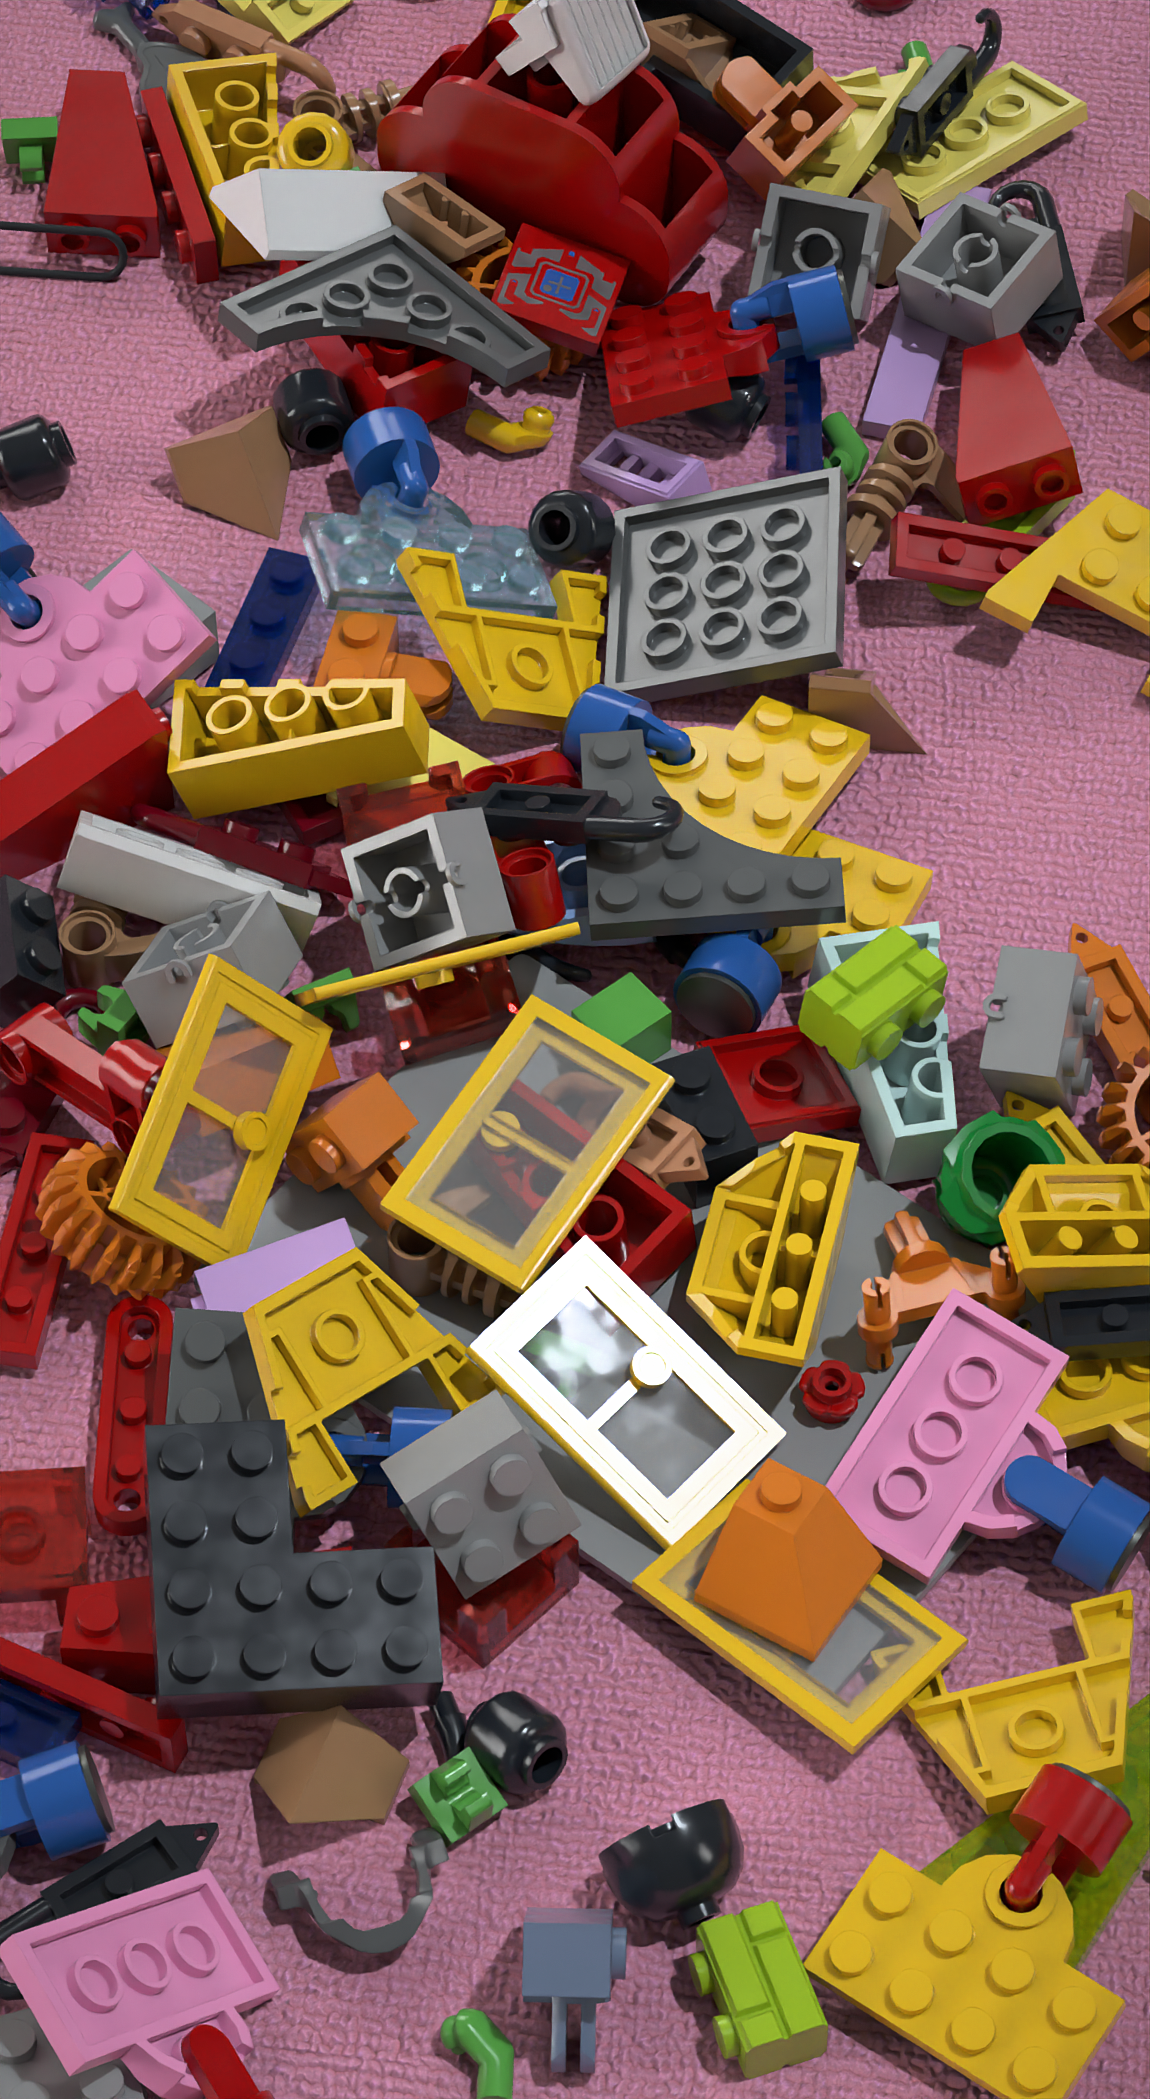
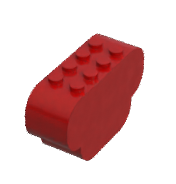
(540, 157)

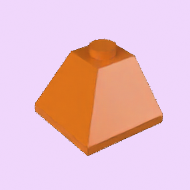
(788, 1562)

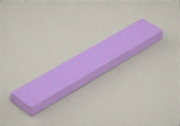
(909, 361)

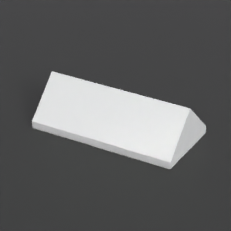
(306, 210)
(169, 878)

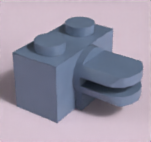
(572, 1960)

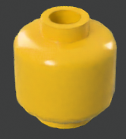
(309, 134)

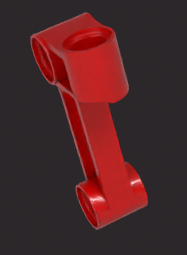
(528, 865)
(107, 1087)

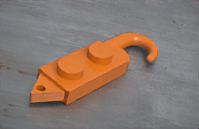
(1124, 998)

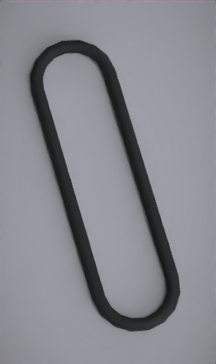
(64, 229)

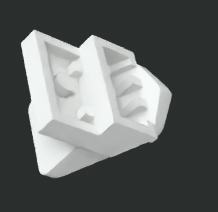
(583, 40)

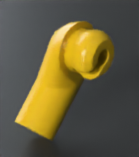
(515, 436)

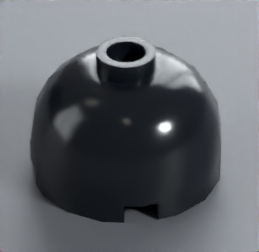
(677, 1866)

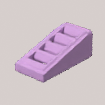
(681, 473)

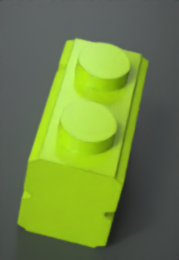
(874, 999)
(759, 1989)

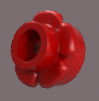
(829, 1405)

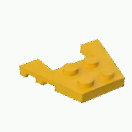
(1093, 557)
(511, 663)
(336, 1342)
(1066, 1714)

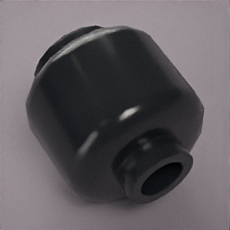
(313, 411)
(736, 416)
(34, 457)
(571, 528)
(517, 1742)

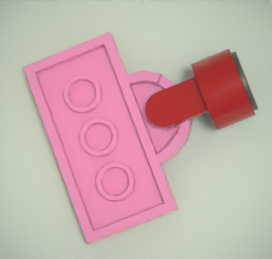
(149, 1985)

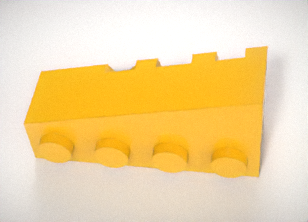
(226, 129)
(290, 741)

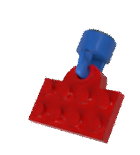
(684, 351)

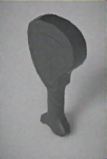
(150, 56)

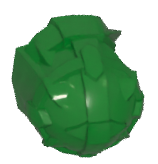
(983, 1169)

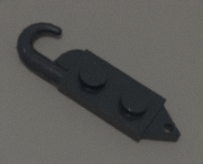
(944, 90)
(1063, 307)
(565, 815)
(1093, 1322)
(137, 1863)

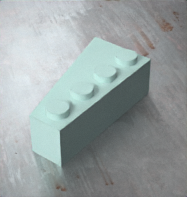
(910, 1093)

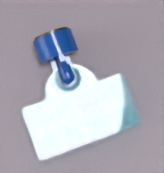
(394, 474)

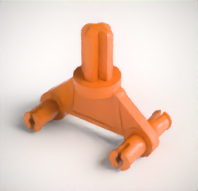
(922, 1281)

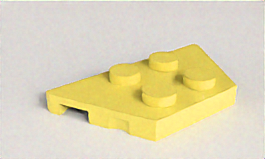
(851, 150)

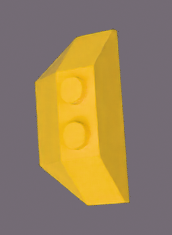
(1079, 1226)
(775, 1248)

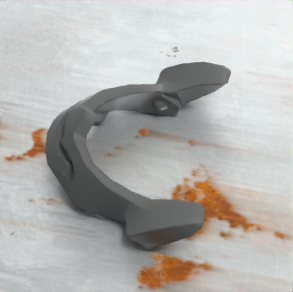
(426, 1852)

